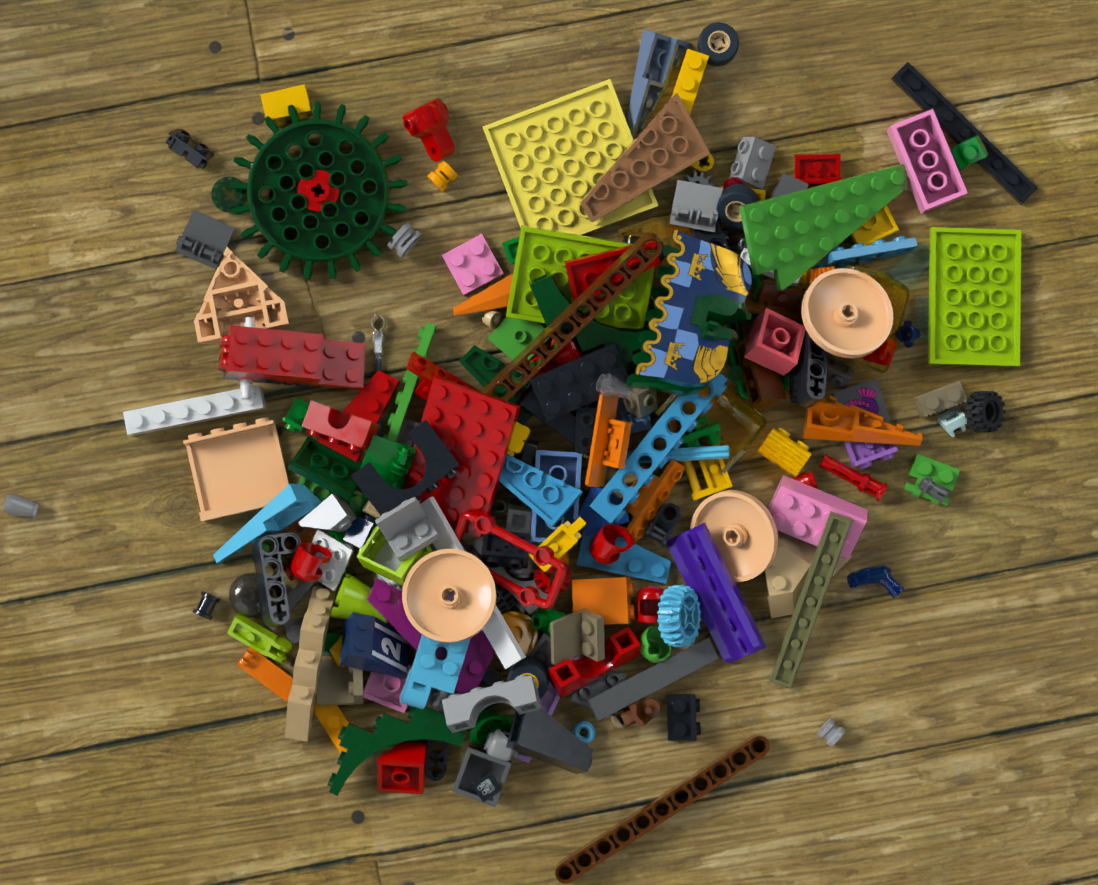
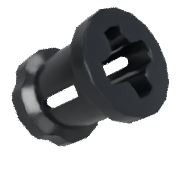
(206, 605)

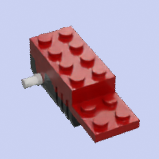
(289, 359)

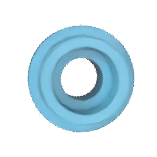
(591, 731)

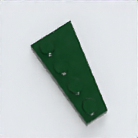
(485, 368)

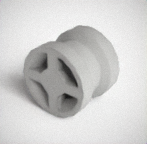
(830, 732)

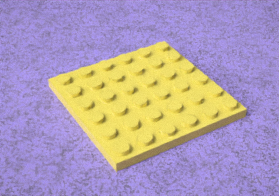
(558, 155)

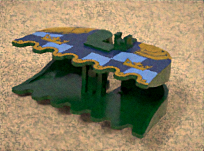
(698, 294)

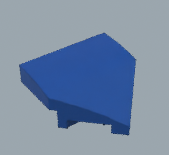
(593, 520)

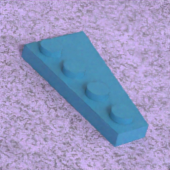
(865, 254)
(538, 490)
(635, 562)

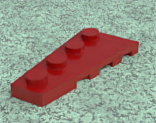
(587, 269)
(368, 405)

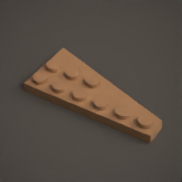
(655, 155)

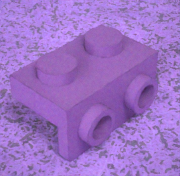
(863, 453)

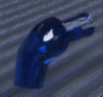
(876, 574)

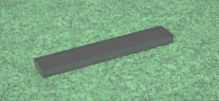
(652, 679)

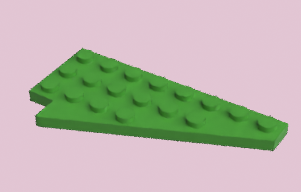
(803, 226)

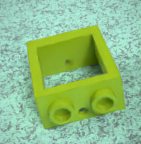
(372, 547)

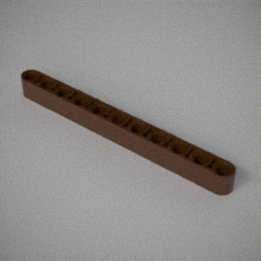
(571, 315)
(650, 809)

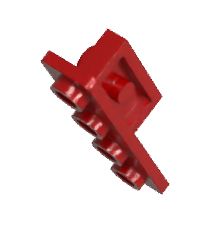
(427, 371)

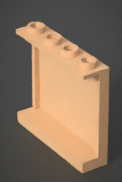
(237, 468)

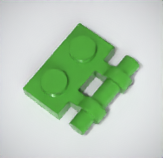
(941, 474)

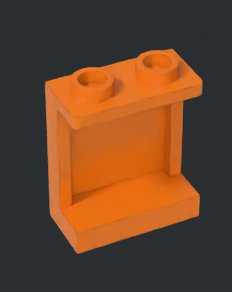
(605, 597)

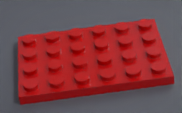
(478, 436)

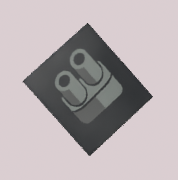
(486, 786)

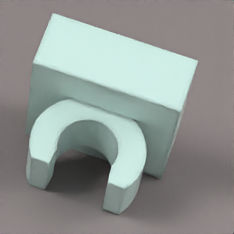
(952, 420)

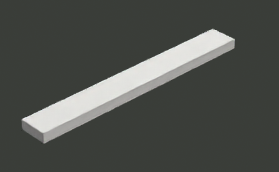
(497, 628)

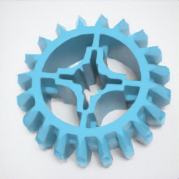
(679, 616)

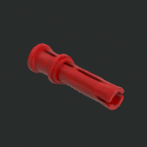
(862, 481)

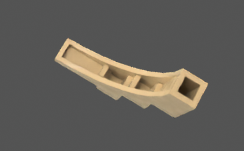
(308, 663)

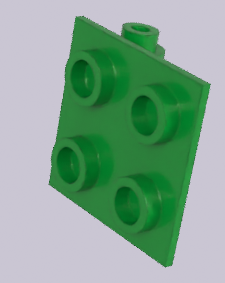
(390, 460)

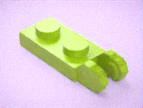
(259, 638)

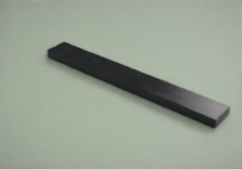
(961, 129)

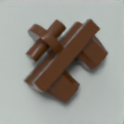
(641, 712)

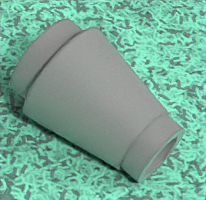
(20, 506)

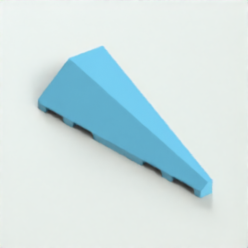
(286, 508)

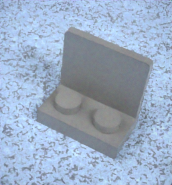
(407, 529)

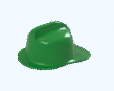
(488, 722)

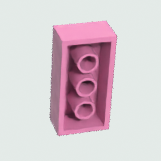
(927, 161)
(804, 512)

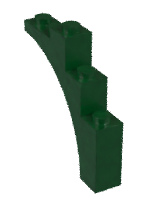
(553, 302)
(389, 730)

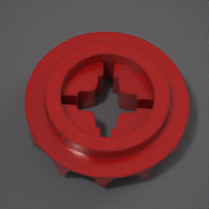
(542, 580)

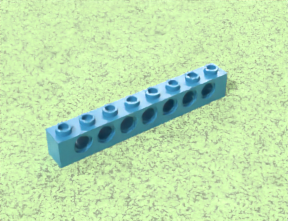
(602, 503)

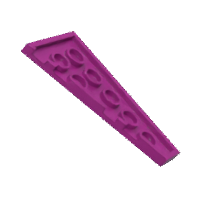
(389, 604)

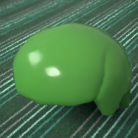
(653, 646)

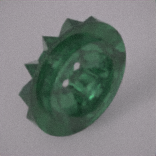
(218, 195)

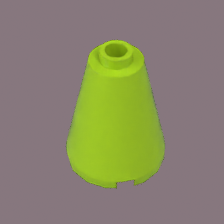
(353, 598)

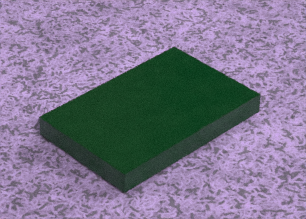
(325, 468)

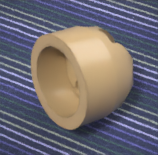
(492, 318)
(615, 720)

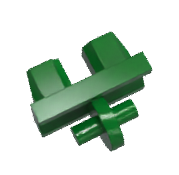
(709, 430)
(543, 618)

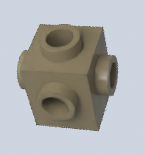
(641, 402)

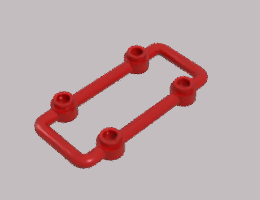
(542, 556)

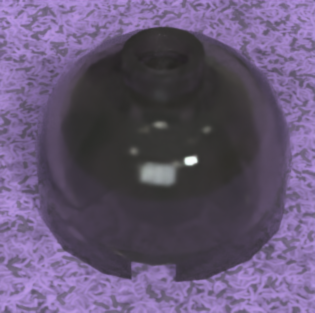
(245, 595)

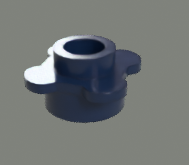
(902, 334)

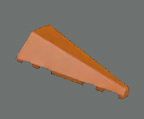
(491, 298)
(843, 423)

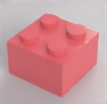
(775, 342)

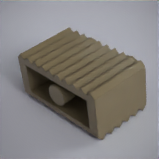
(940, 399)

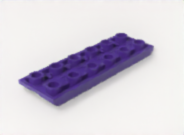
(717, 593)

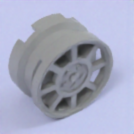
(404, 240)

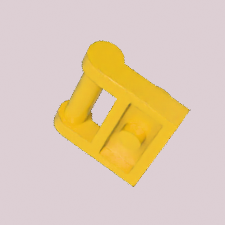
(713, 476)

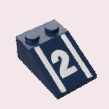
(374, 646)

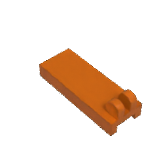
(267, 673)

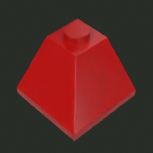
(402, 769)

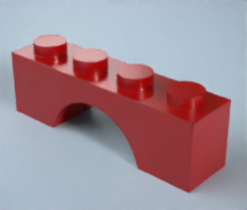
(574, 674)

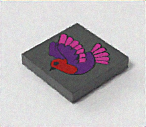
(866, 396)

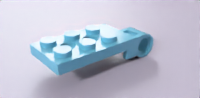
(430, 672)

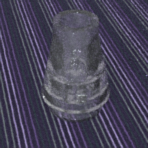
(613, 387)

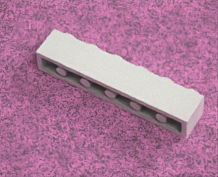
(192, 411)

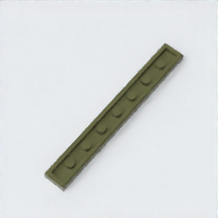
(810, 599)

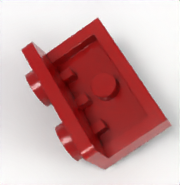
(817, 168)

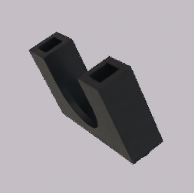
(438, 463)

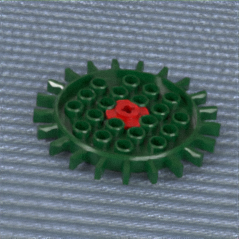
(332, 136)

